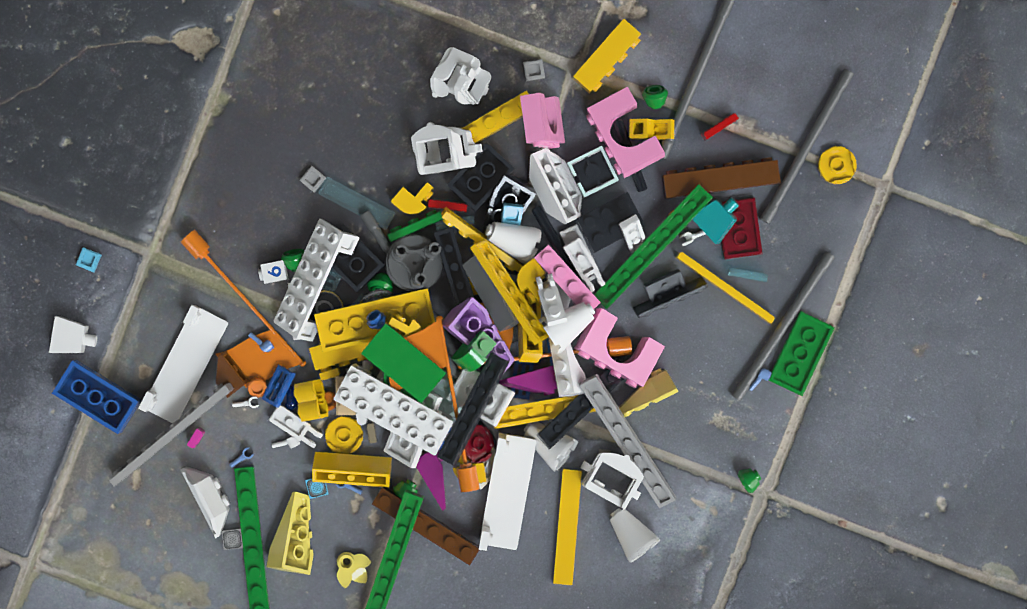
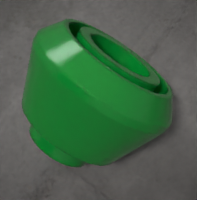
(655, 96)
(292, 258)
(380, 282)
(749, 479)
(400, 488)

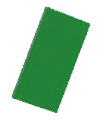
(801, 353)
(403, 363)

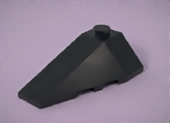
(508, 190)

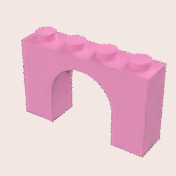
(542, 120)
(627, 159)
(565, 277)
(593, 346)

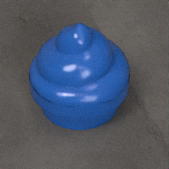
(376, 319)

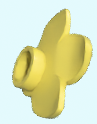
(353, 571)

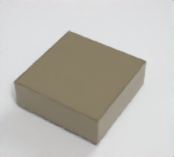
(372, 434)

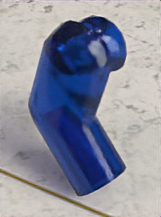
(291, 401)

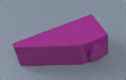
(534, 381)
(432, 472)

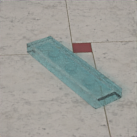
(355, 202)

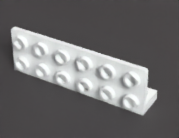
(310, 278)
(184, 364)
(393, 409)
(507, 491)

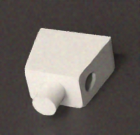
(70, 336)

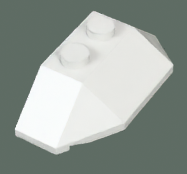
(555, 186)
(209, 498)

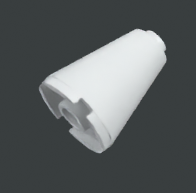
(514, 240)
(577, 320)
(558, 453)
(632, 534)

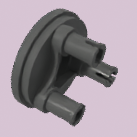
(414, 262)

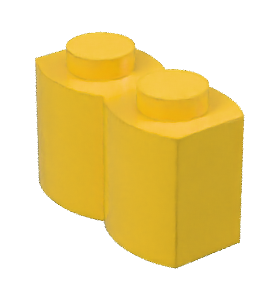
(311, 400)

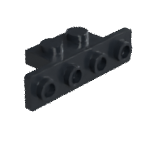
(666, 291)

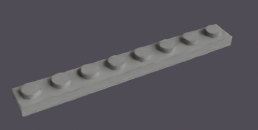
(176, 428)
(627, 439)

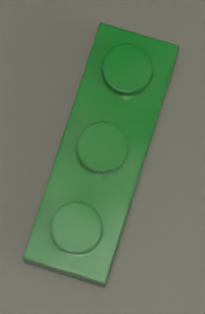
(415, 225)

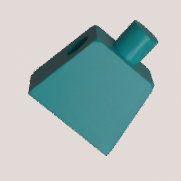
(717, 219)

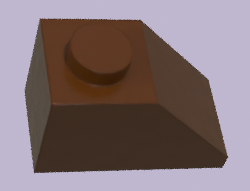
(230, 373)

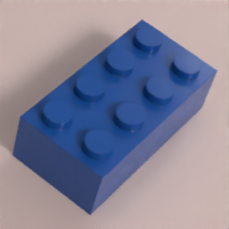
(96, 396)

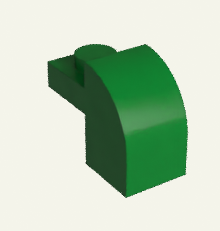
(473, 355)

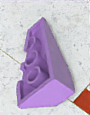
(466, 322)

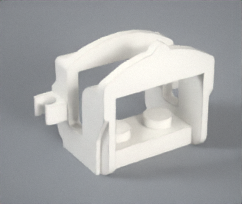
(466, 70)
(431, 135)
(620, 463)

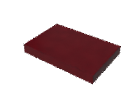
(744, 235)

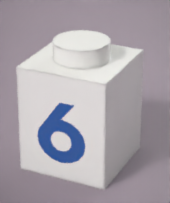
(273, 272)

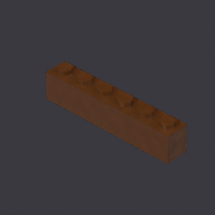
(721, 179)
(430, 528)

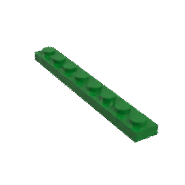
(653, 246)
(252, 538)
(395, 550)

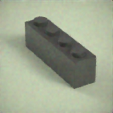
(490, 296)

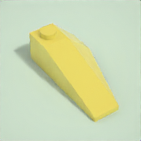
(655, 389)
(291, 543)

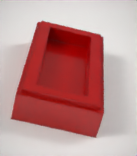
(720, 126)
(460, 207)

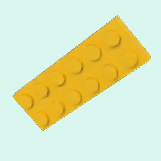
(349, 325)

